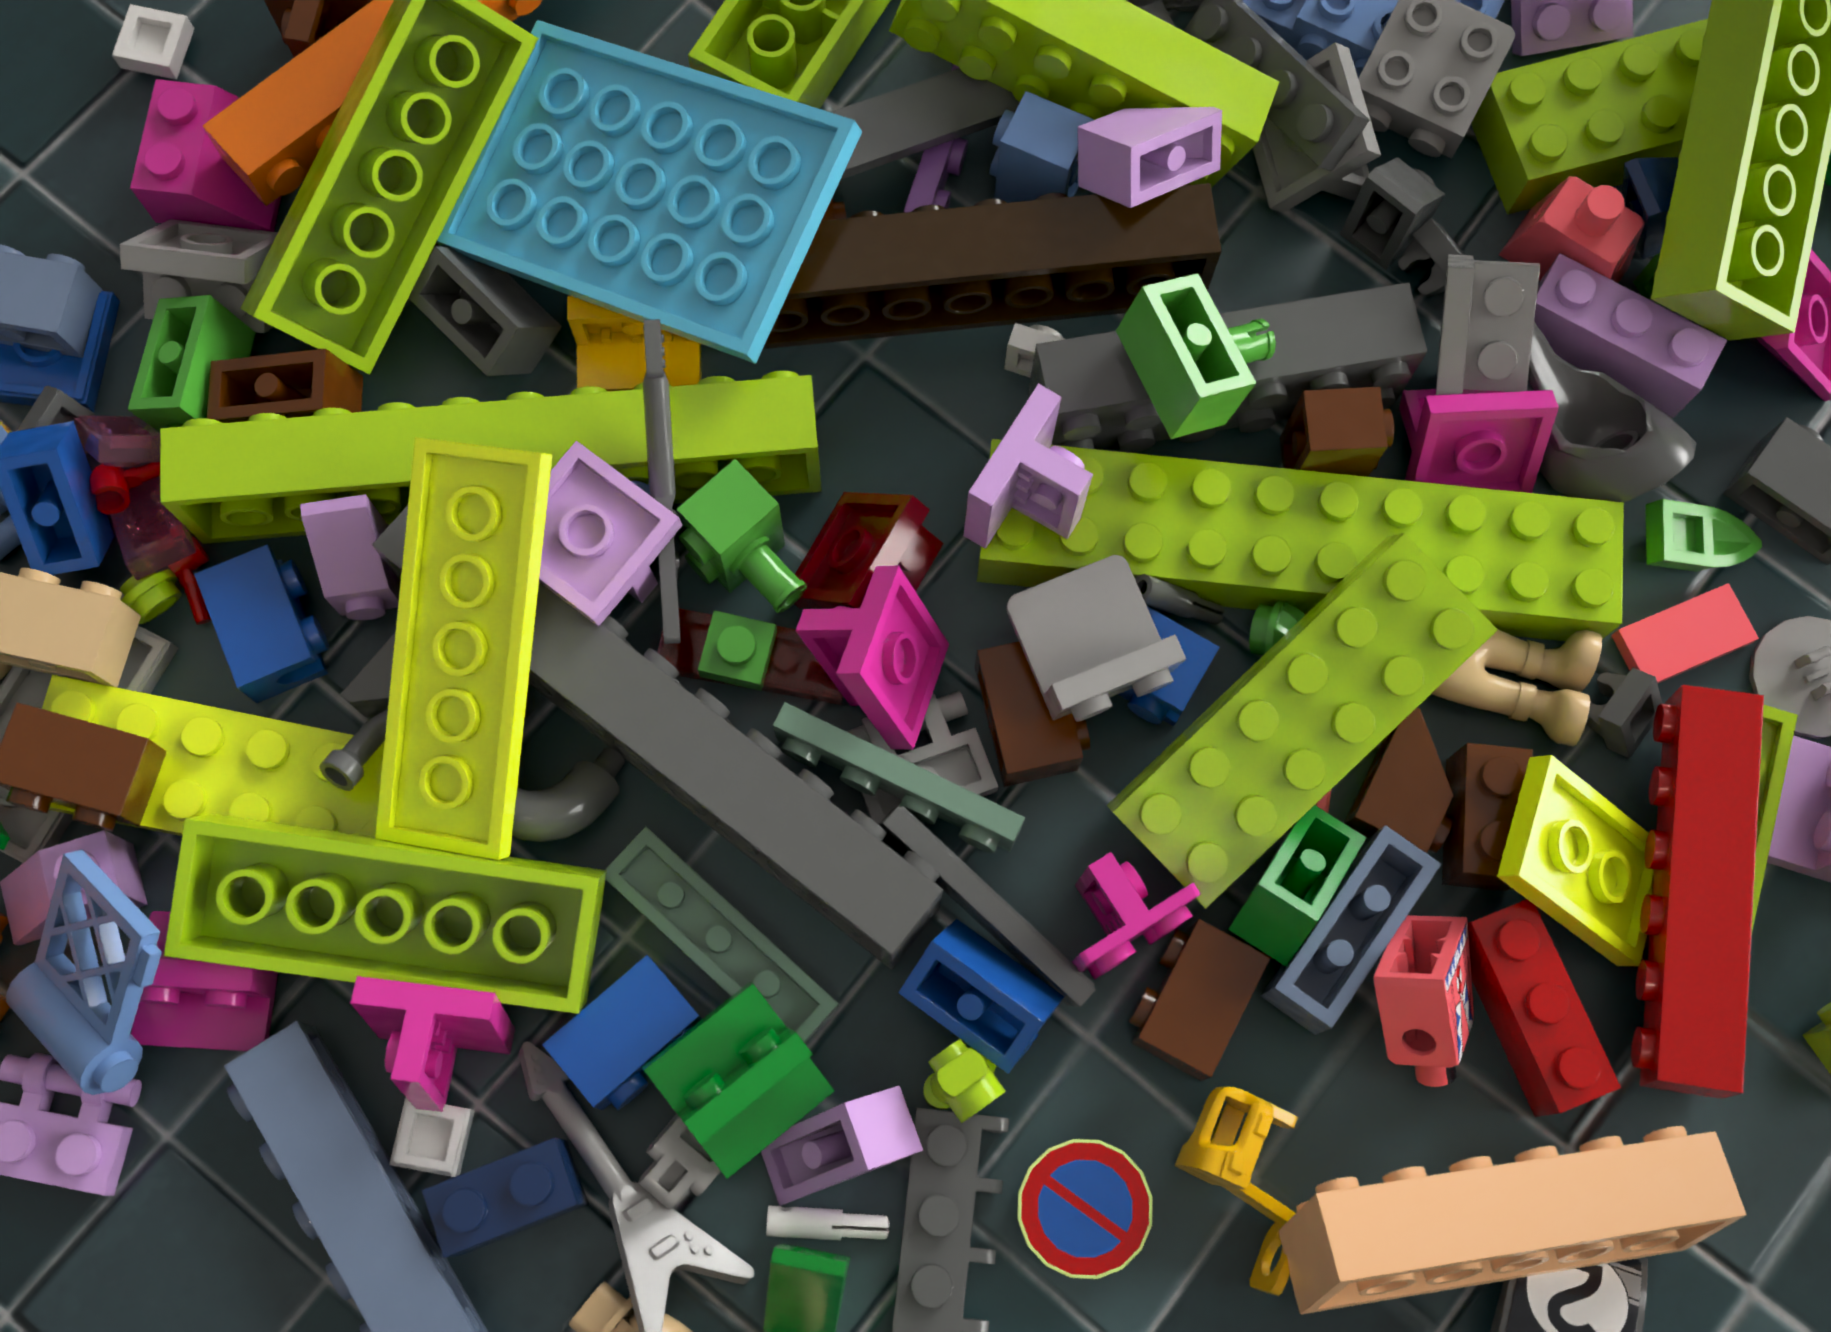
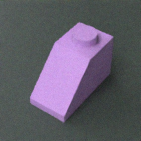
(1148, 151)
(347, 564)
(31, 885)
(841, 1144)

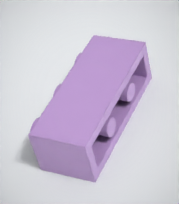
(1624, 335)

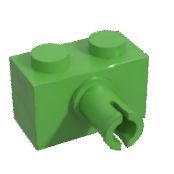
(1189, 356)
(735, 534)

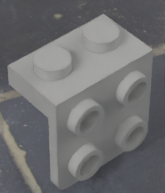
(1433, 72)
(1091, 639)

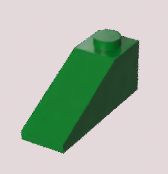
(804, 1289)

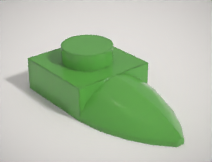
(1696, 536)

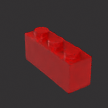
(1537, 1011)

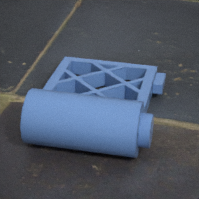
(68, 1001)

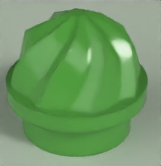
(1271, 624)

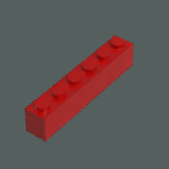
(1700, 893)

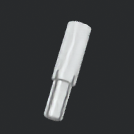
(824, 1224)

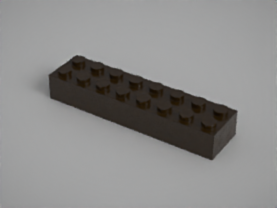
(993, 264)

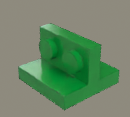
(739, 1079)

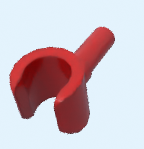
(113, 484)
(184, 572)

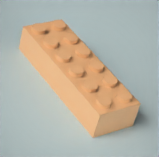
(1507, 1218)

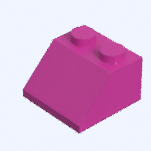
(180, 168)

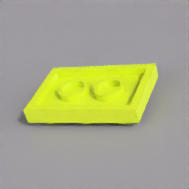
(1579, 860)

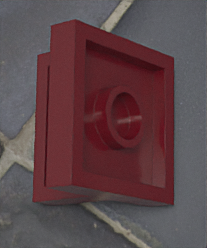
(856, 538)

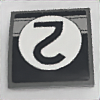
(1576, 1300)

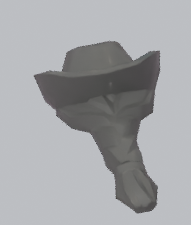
(1604, 435)

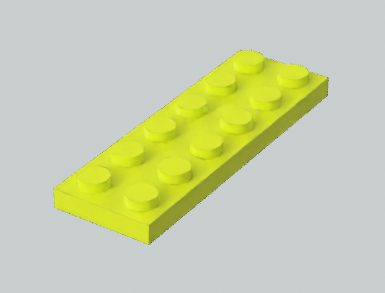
(463, 647)
(227, 761)

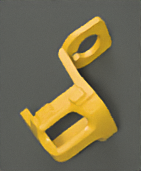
(1232, 1166)

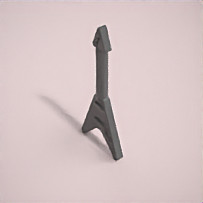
(661, 467)

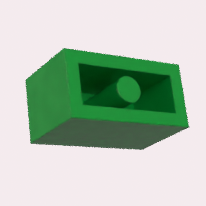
(1297, 884)

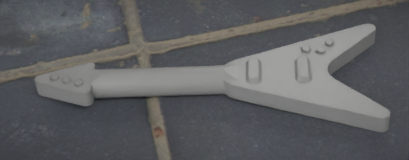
(648, 1234)

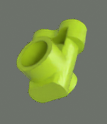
(961, 1081)

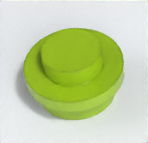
(151, 594)

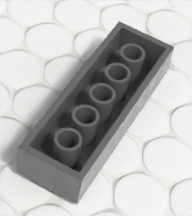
(1320, 345)

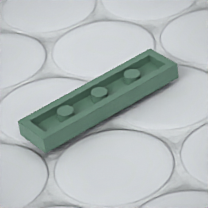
(873, 768)
(715, 933)

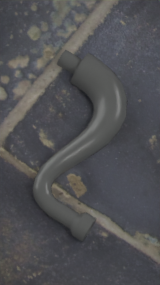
(538, 814)

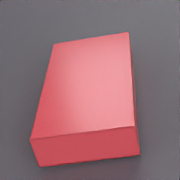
(1686, 635)

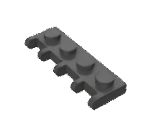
(940, 1223)

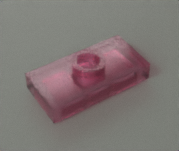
(118, 440)
(149, 532)

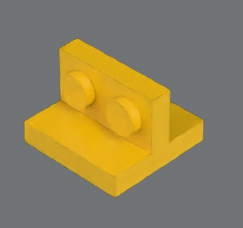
(614, 350)

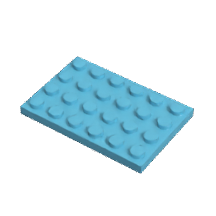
(652, 189)

